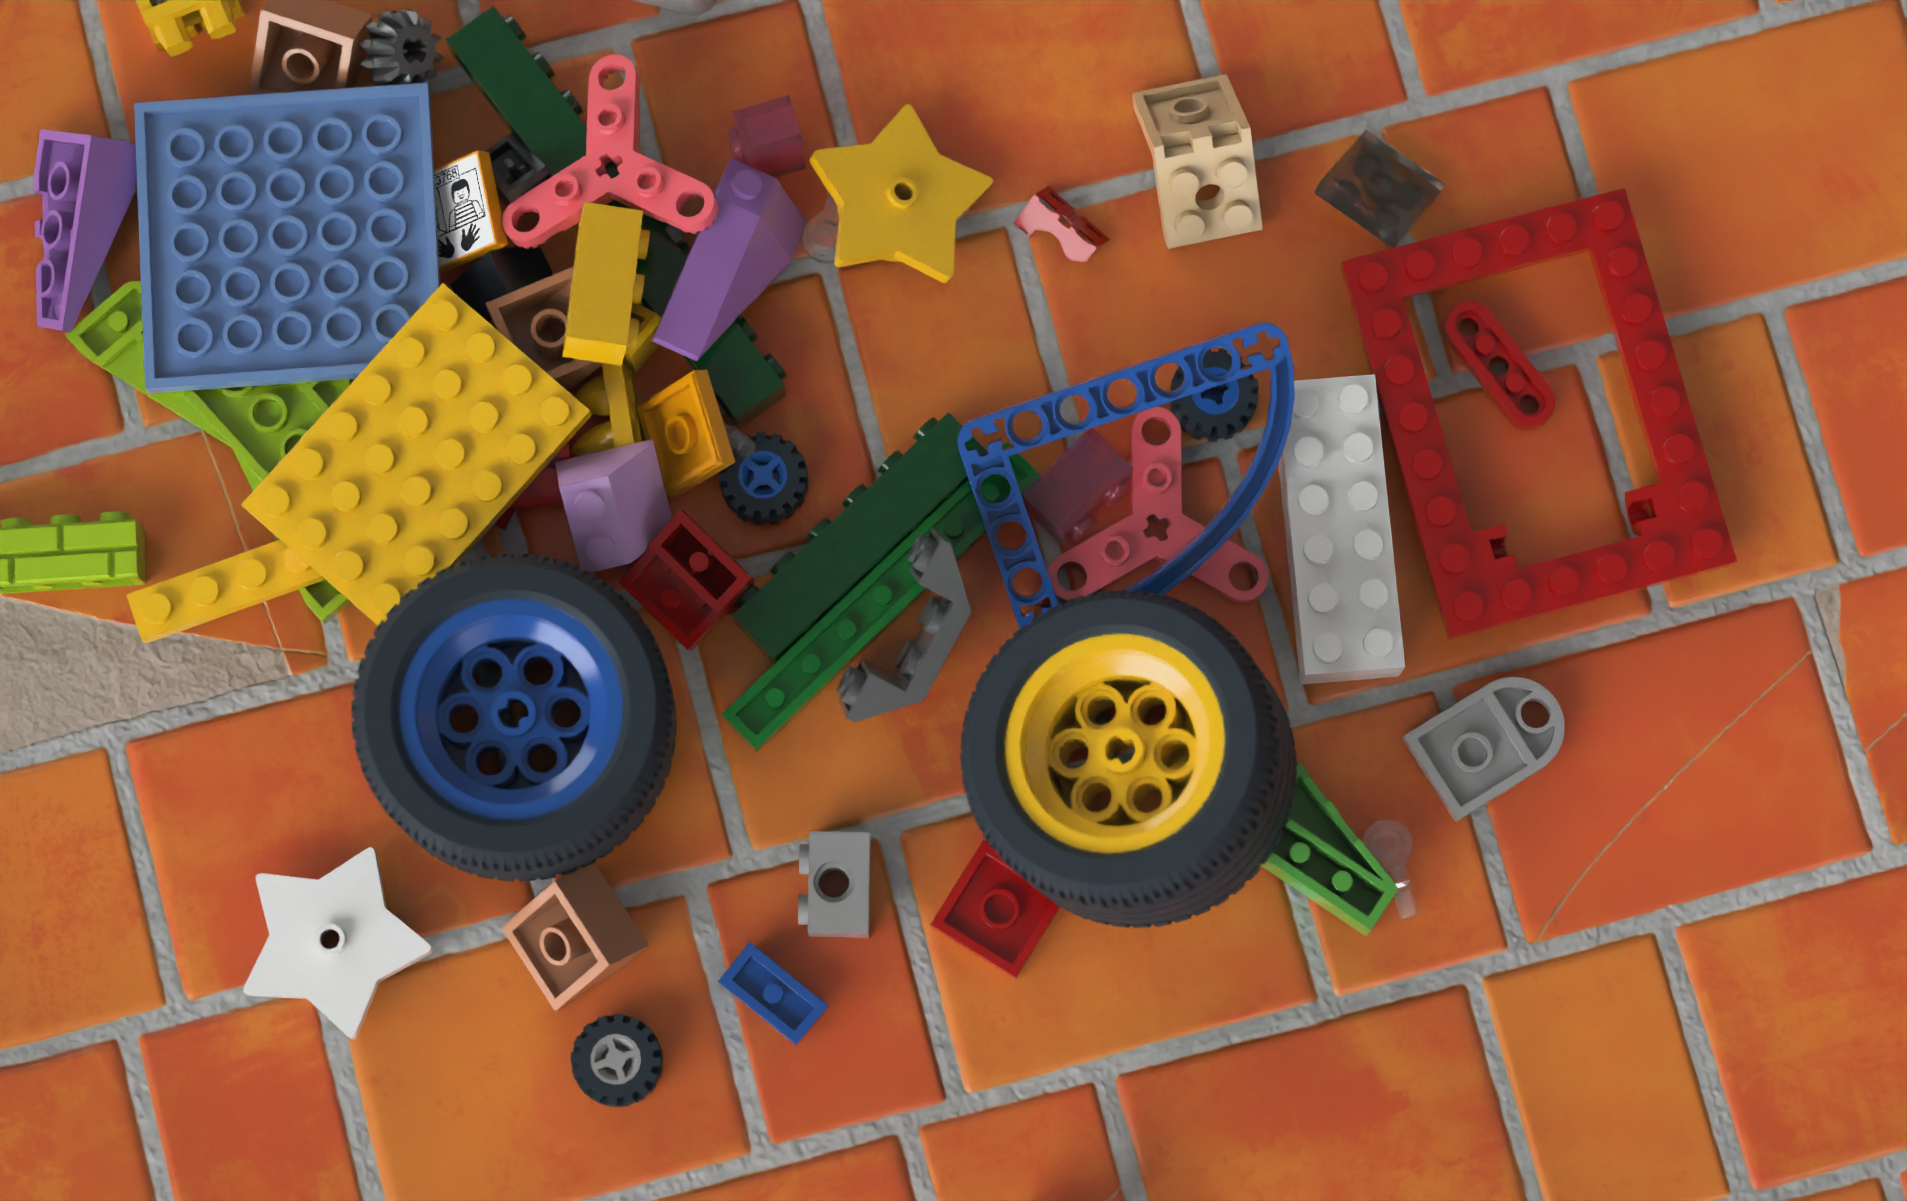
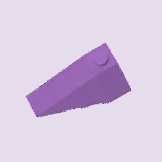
(84, 197)
(730, 260)

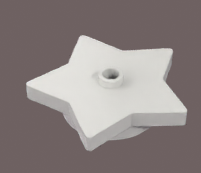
(369, 948)

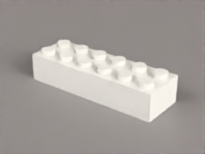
(1340, 534)

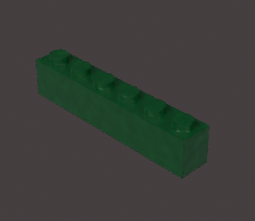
(855, 541)

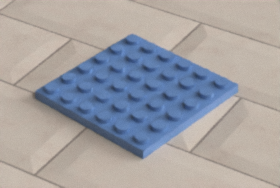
(282, 233)

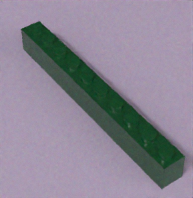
(550, 127)

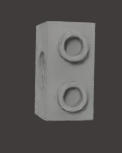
(841, 853)

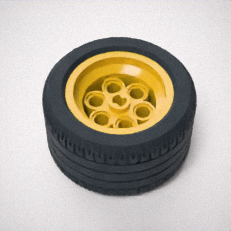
(1215, 811)

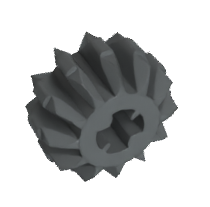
(401, 48)

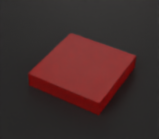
(995, 912)

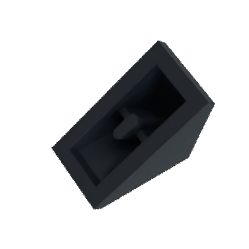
(515, 169)
(500, 274)

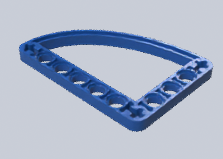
(1103, 411)

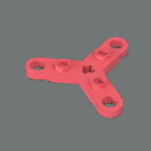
(614, 137)
(1155, 494)

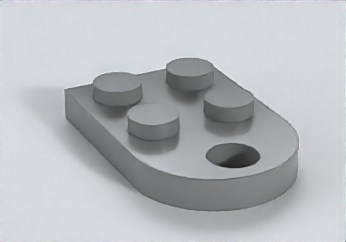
(1484, 745)

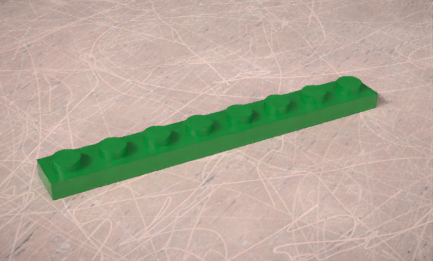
(861, 615)

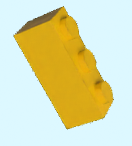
(605, 284)

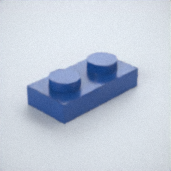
(773, 994)

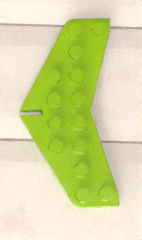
(252, 420)

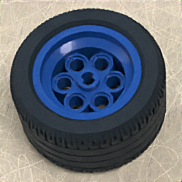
(425, 672)

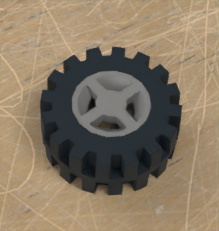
(597, 1050)

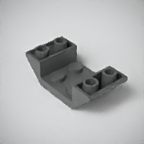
(873, 690)

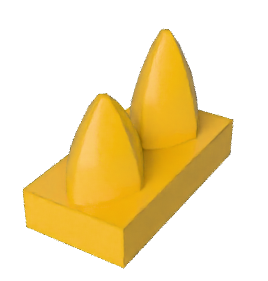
(611, 395)

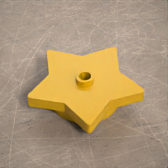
(877, 222)

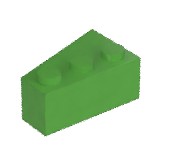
(1328, 861)

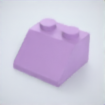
(613, 503)

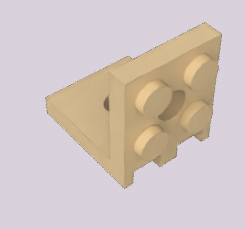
(1197, 141)

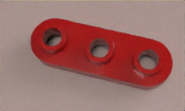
(1493, 344)

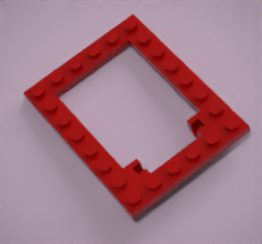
(1469, 570)

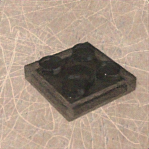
(1379, 188)

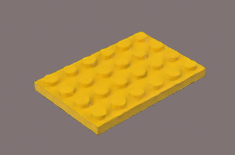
(417, 456)

